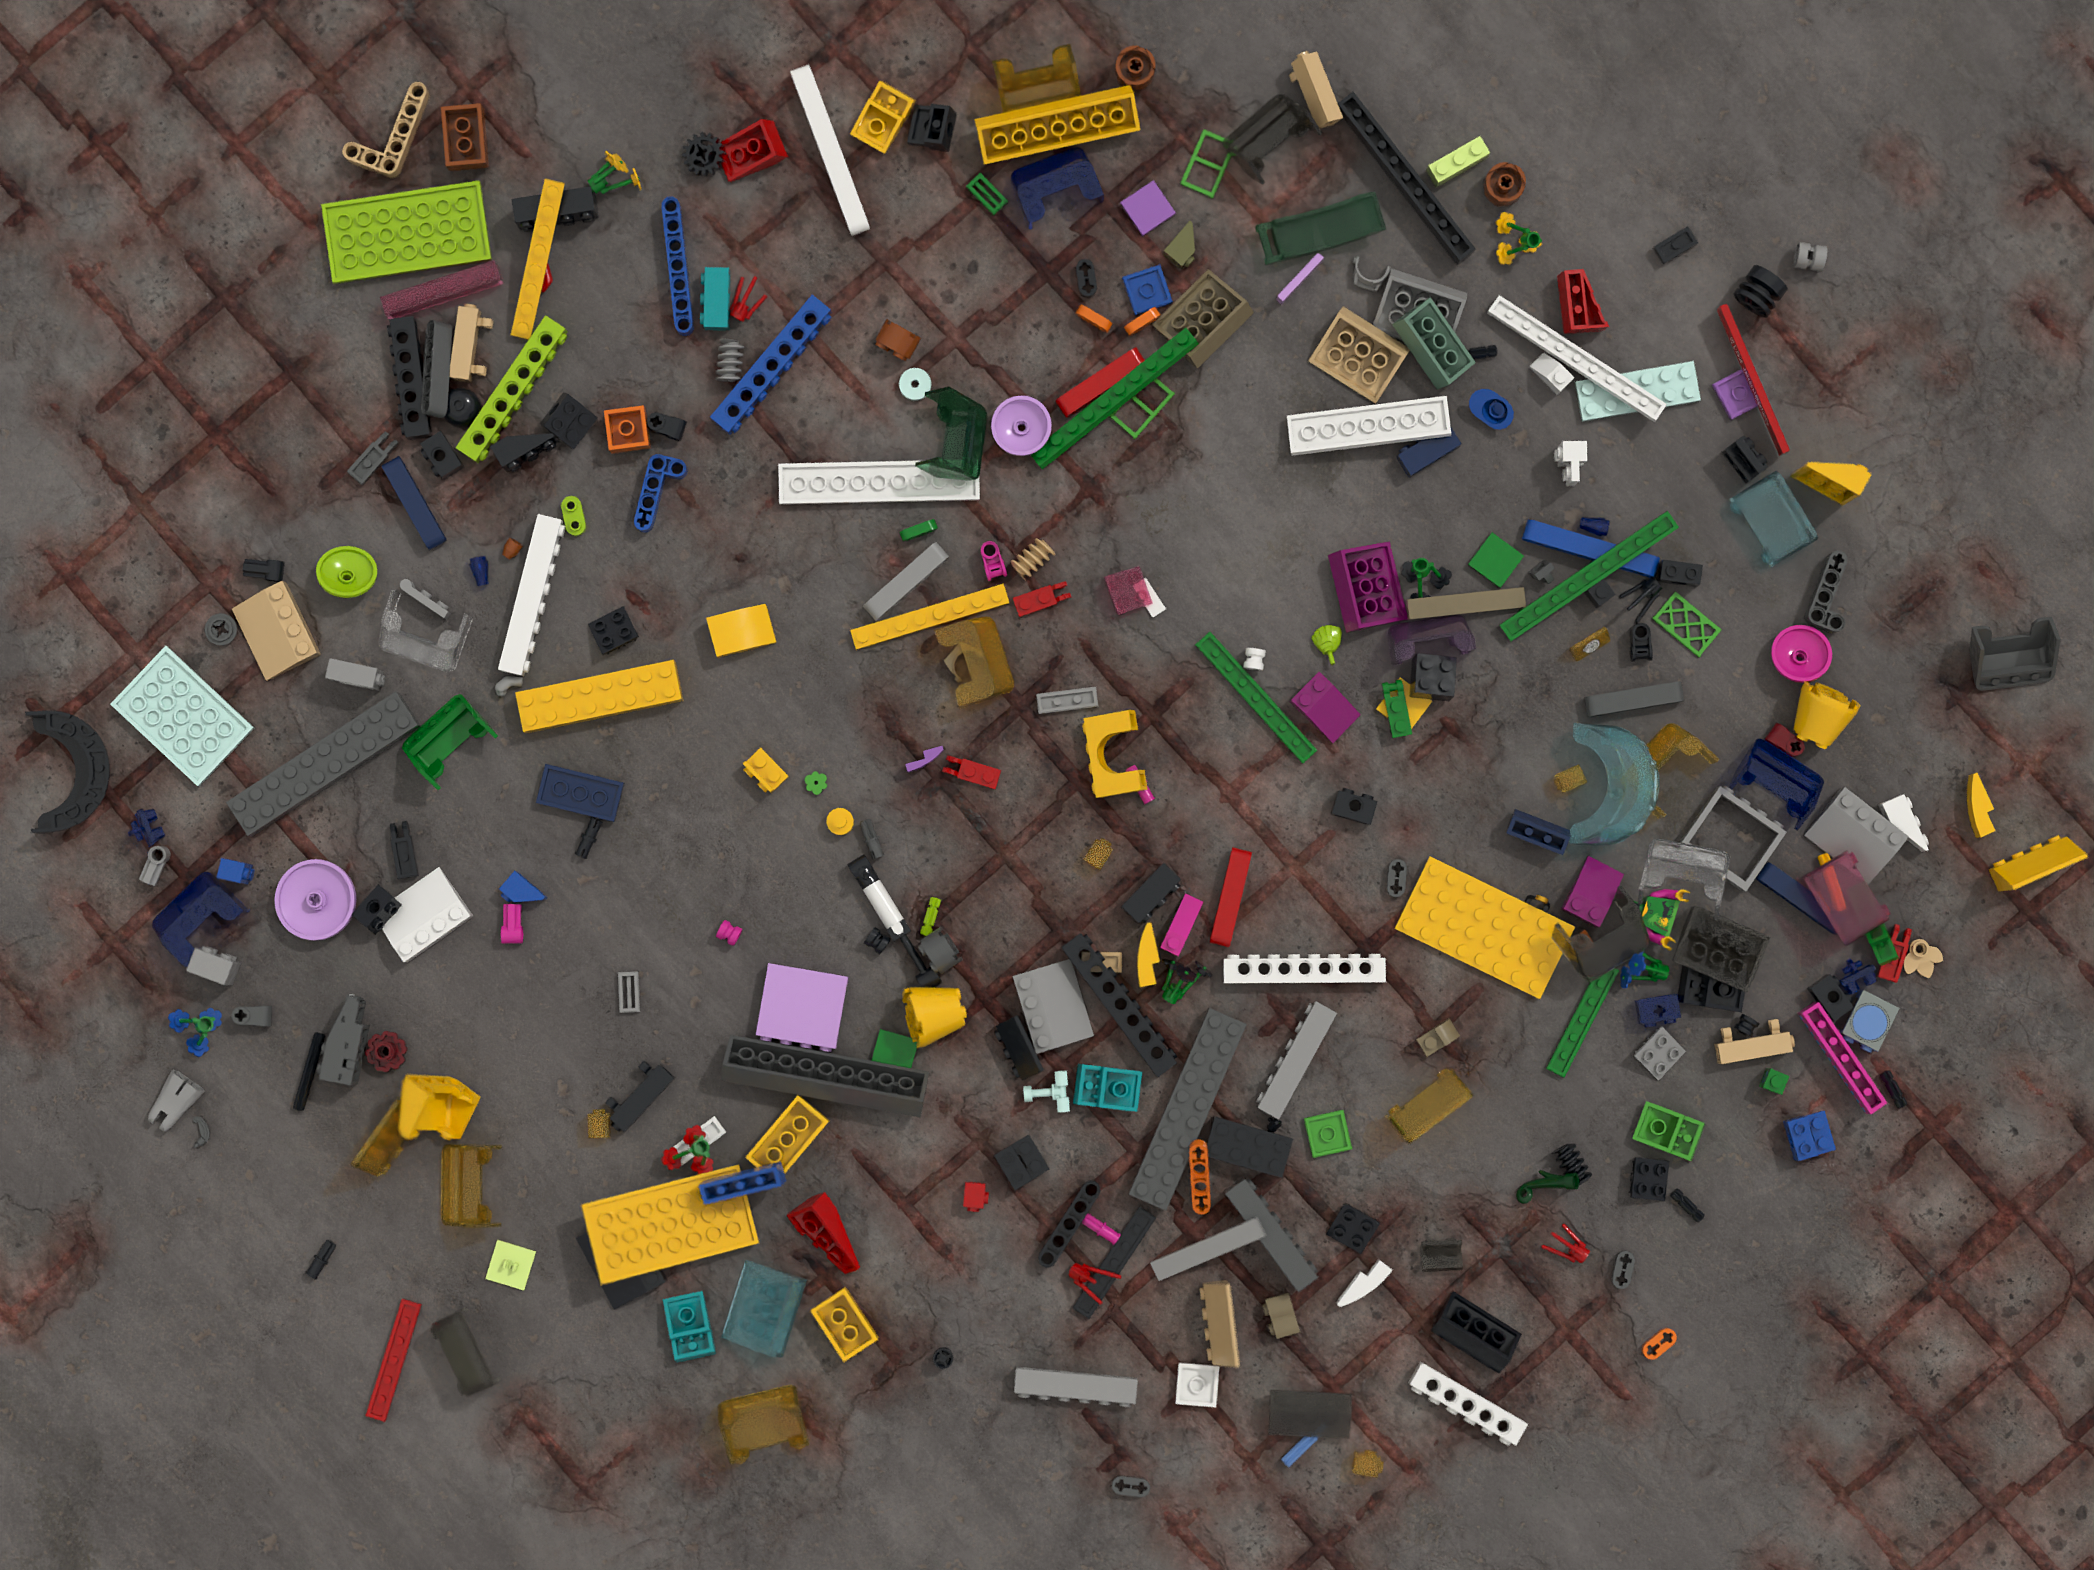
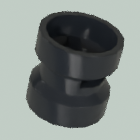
(877, 940)
(943, 1358)

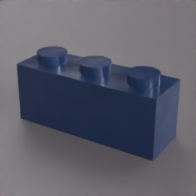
(1426, 452)
(1538, 832)

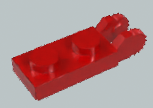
(1039, 599)
(974, 772)
(1892, 970)

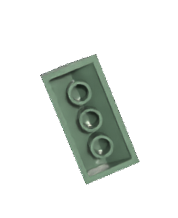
(1433, 343)

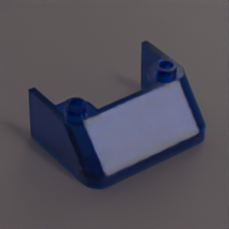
(1782, 777)

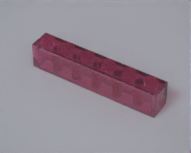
(441, 290)

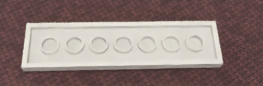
(1369, 425)

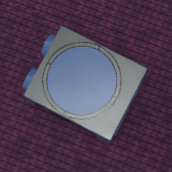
(1869, 1021)

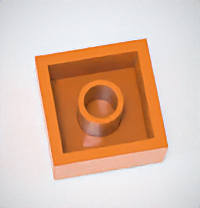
(627, 429)

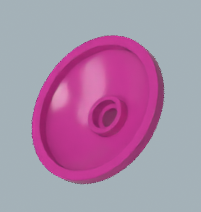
(1804, 643)

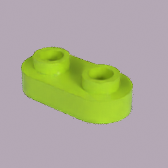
(573, 515)

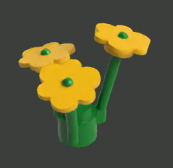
(598, 179)
(1529, 239)

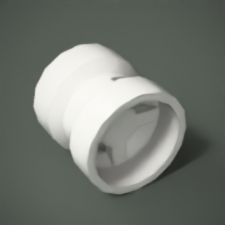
(1254, 659)

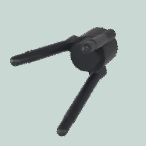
(1650, 589)

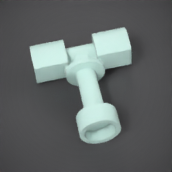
(1057, 1092)

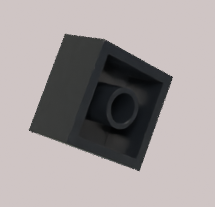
(1433, 677)

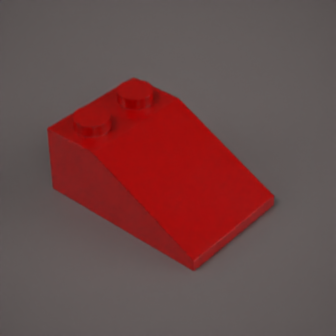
(752, 150)

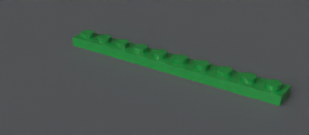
(1115, 397)
(1589, 575)

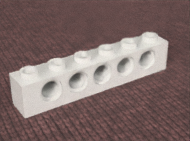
(1515, 1426)

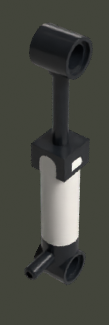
(890, 916)

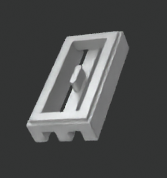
(629, 992)

